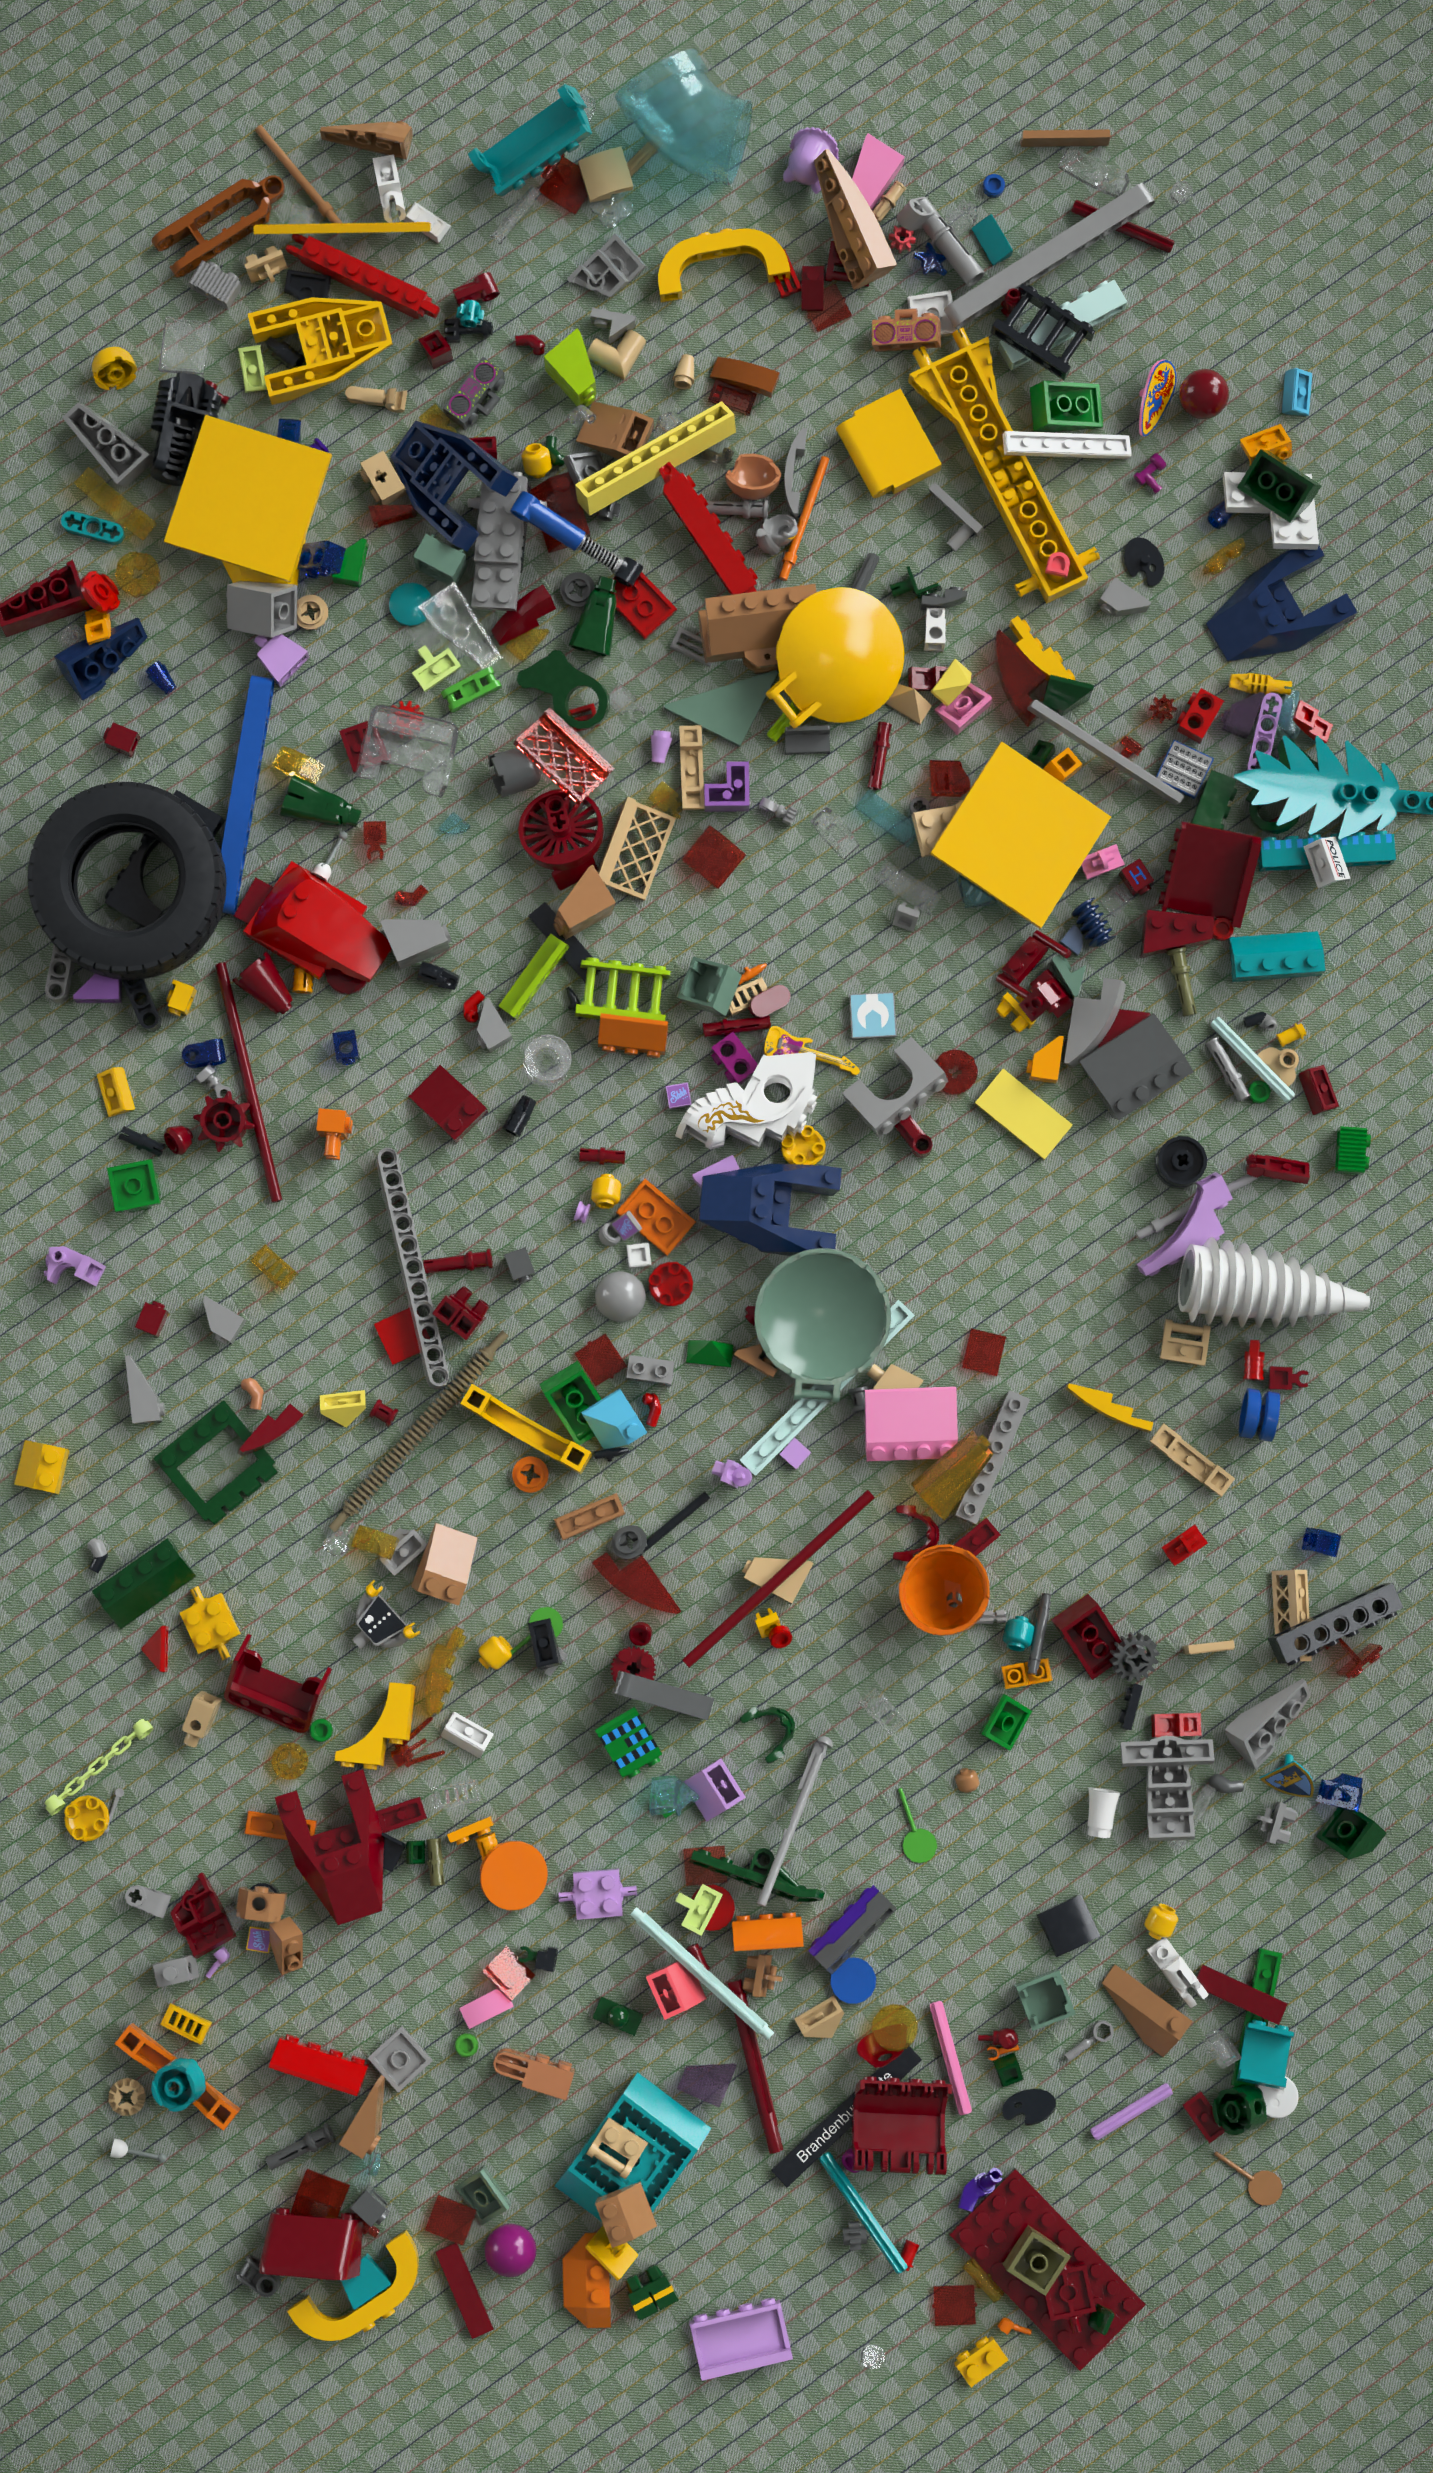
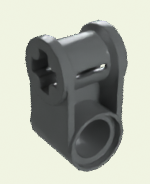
(255, 2279)

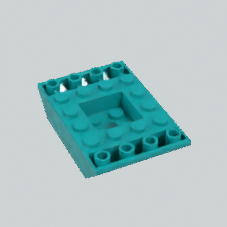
(672, 2142)

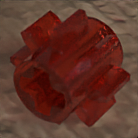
(1161, 703)

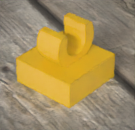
(767, 1623)

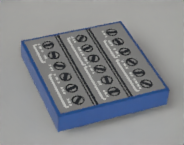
(1184, 769)

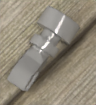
(780, 811)
(213, 1082)

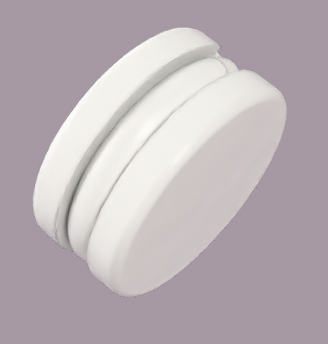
(1280, 2102)

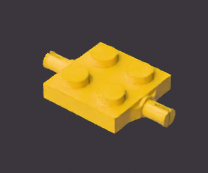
(210, 1623)

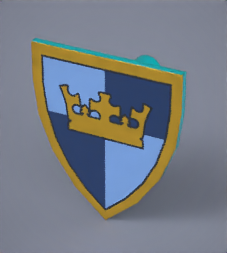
(1290, 1779)

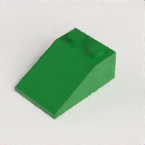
(1065, 406)
(569, 1395)

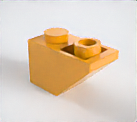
(1063, 765)

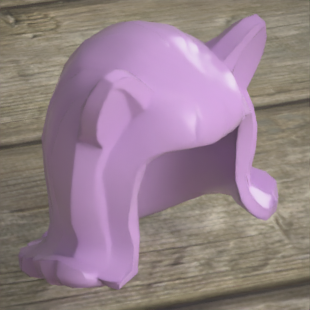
(806, 147)

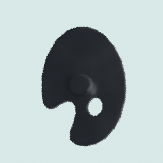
(1140, 555)
(1036, 2106)

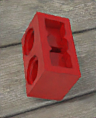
(1202, 717)

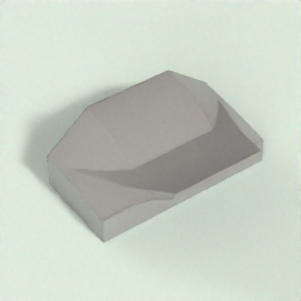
(408, 1549)

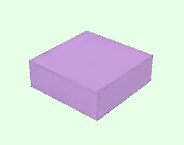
(795, 1453)

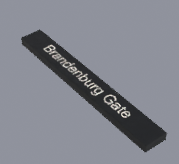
(836, 2124)

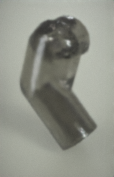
(717, 458)

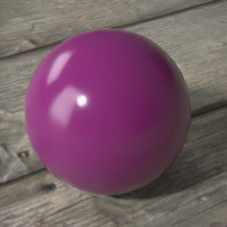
(510, 2250)

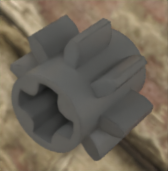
(609, 511)
(854, 2235)

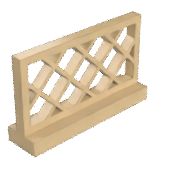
(617, 840)

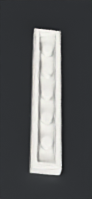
(1066, 445)

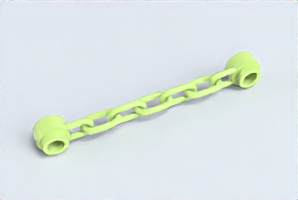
(56, 1804)

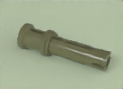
(1181, 972)

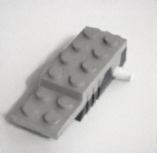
(498, 548)

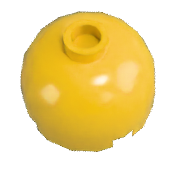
(113, 368)

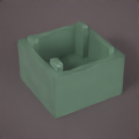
(440, 560)
(709, 986)
(1044, 1999)

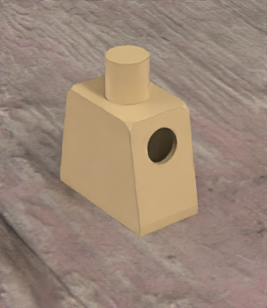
(893, 1378)
(203, 1709)

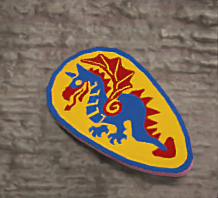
(1156, 395)

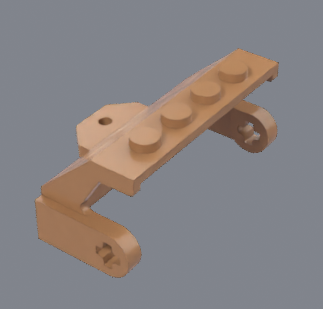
(748, 625)

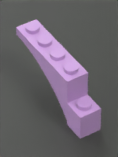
(1197, 1226)

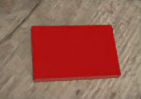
(643, 606)

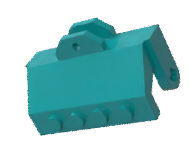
(535, 143)

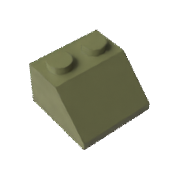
(1036, 2260)

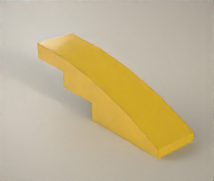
(1101, 1402)

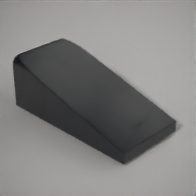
(544, 1644)

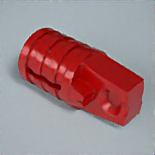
(1254, 1362)

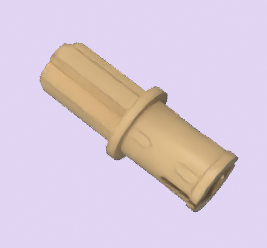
(888, 200)

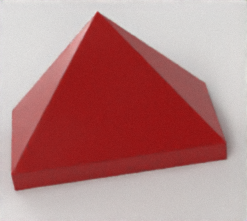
(157, 1649)

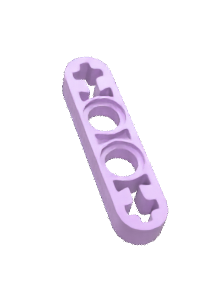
(1260, 734)

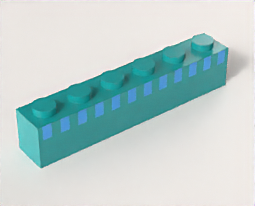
(1355, 849)

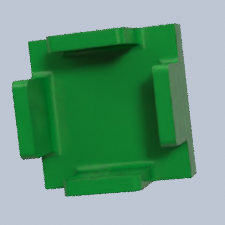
(134, 1186)

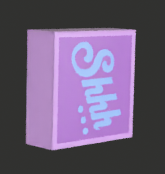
(678, 1095)

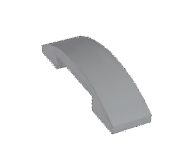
(797, 448)

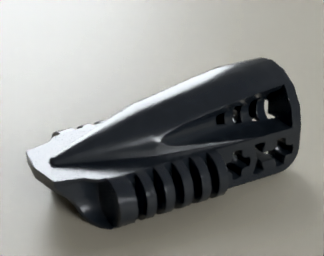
(178, 419)

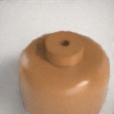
(967, 1780)

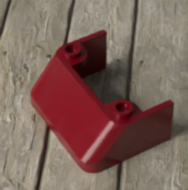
(272, 1694)

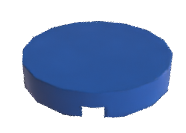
(853, 1981)

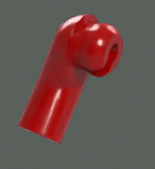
(470, 1007)
(654, 1406)

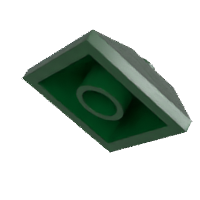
(1065, 694)
(1351, 1833)

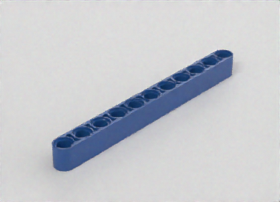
(245, 785)

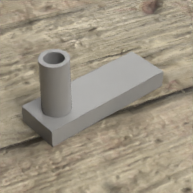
(969, 525)

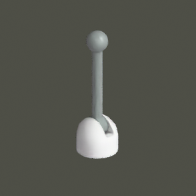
(323, 870)
(120, 2149)

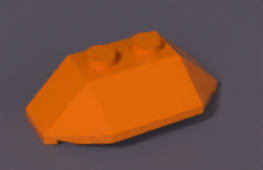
(586, 2286)

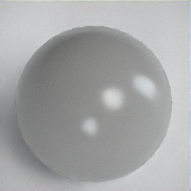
(620, 1296)

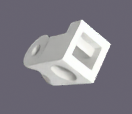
(935, 630)

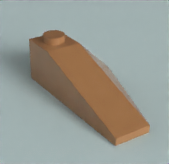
(378, 137)
(1152, 2018)

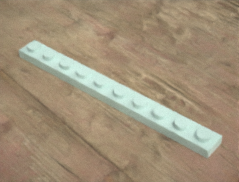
(807, 1409)

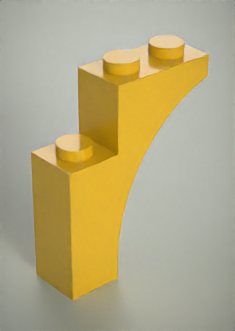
(392, 1725)

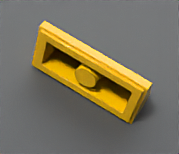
(115, 1091)

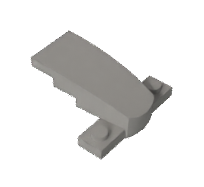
(1168, 1782)

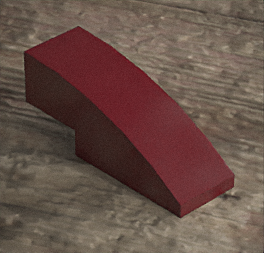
(529, 609)
(271, 1430)

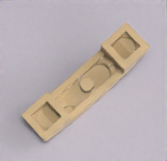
(691, 767)
(1191, 1460)

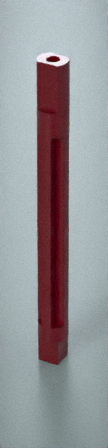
(757, 2075)

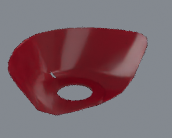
(868, 2046)

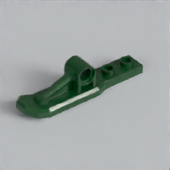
(757, 1874)

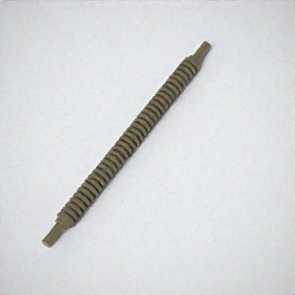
(487, 1354)

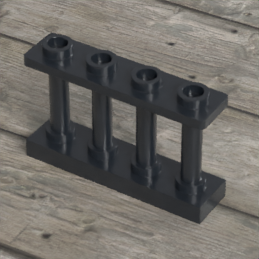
(1041, 353)

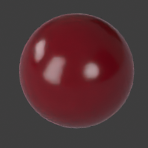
(1204, 394)

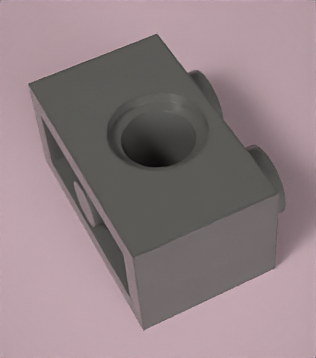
(371, 2206)

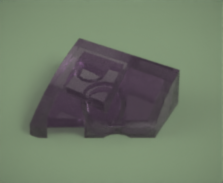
(707, 2081)

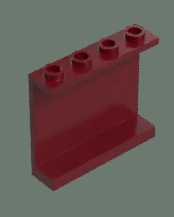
(1210, 872)

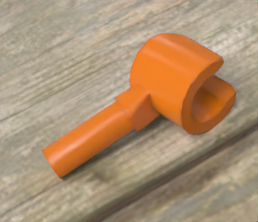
(1000, 2051)
(1006, 2325)

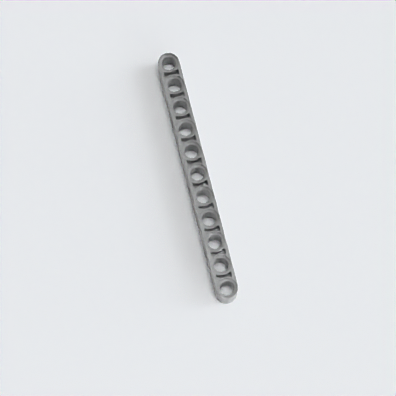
(1050, 255)
(414, 1257)

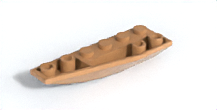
(853, 224)

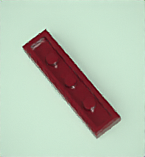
(1242, 1994)
(464, 2290)

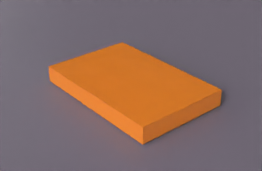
(660, 1218)

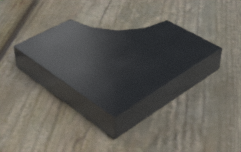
(307, 285)

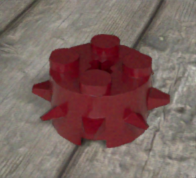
(214, 1112)

